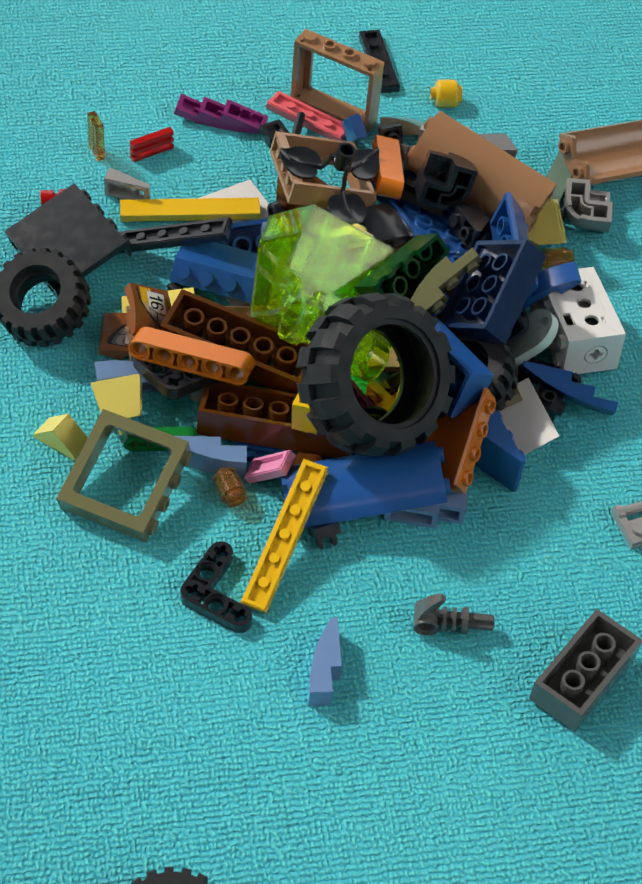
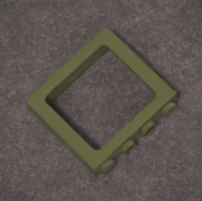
(135, 526)

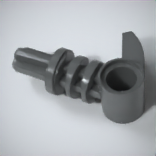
(428, 617)

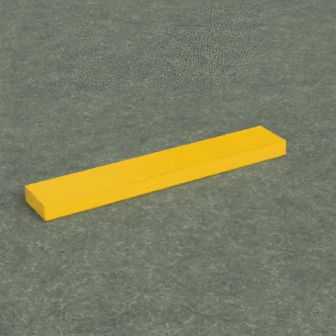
(189, 209)
(284, 536)

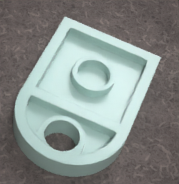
(536, 337)

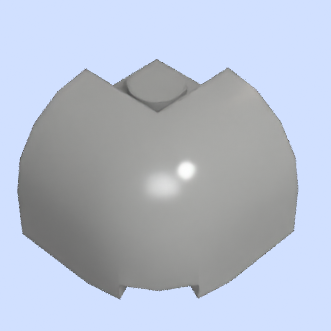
(587, 207)

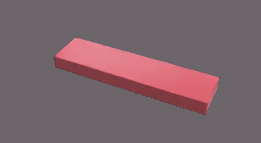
(314, 120)

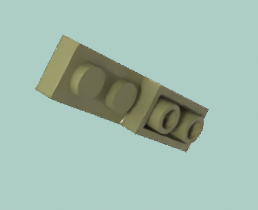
(444, 277)

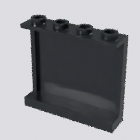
(73, 227)

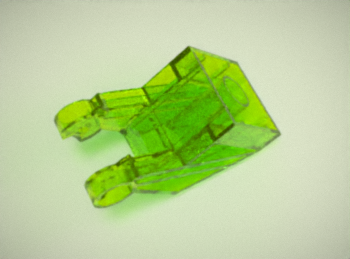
(309, 264)

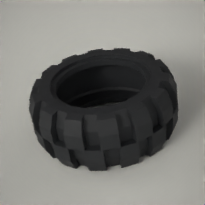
(422, 365)

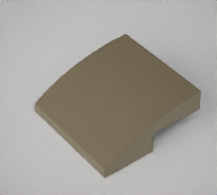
(409, 125)

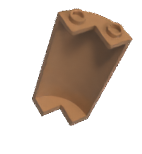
(603, 152)
(496, 168)

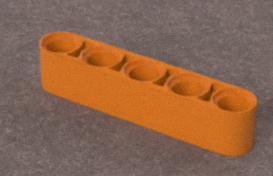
(390, 177)
(192, 355)

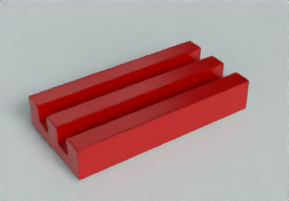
(151, 144)

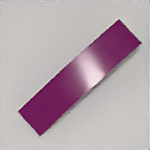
(215, 114)

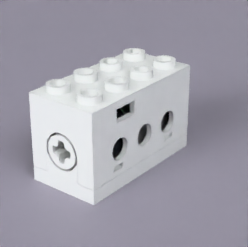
(588, 326)

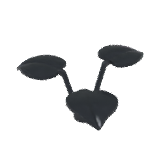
(361, 163)

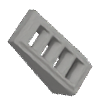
(121, 185)

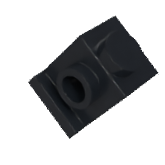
(551, 400)

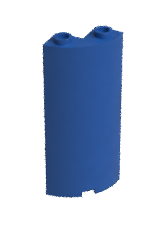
(377, 484)

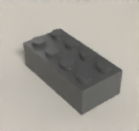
(585, 670)

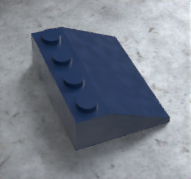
(492, 297)

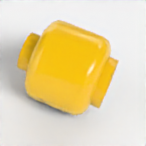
(446, 93)

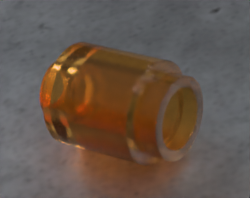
(557, 256)
(229, 486)

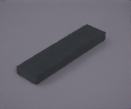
(374, 46)

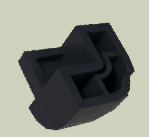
(444, 180)

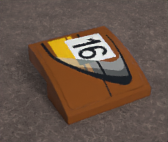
(147, 307)
(114, 336)

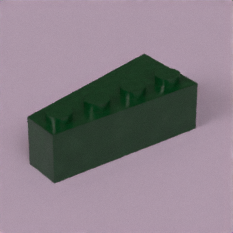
(406, 267)

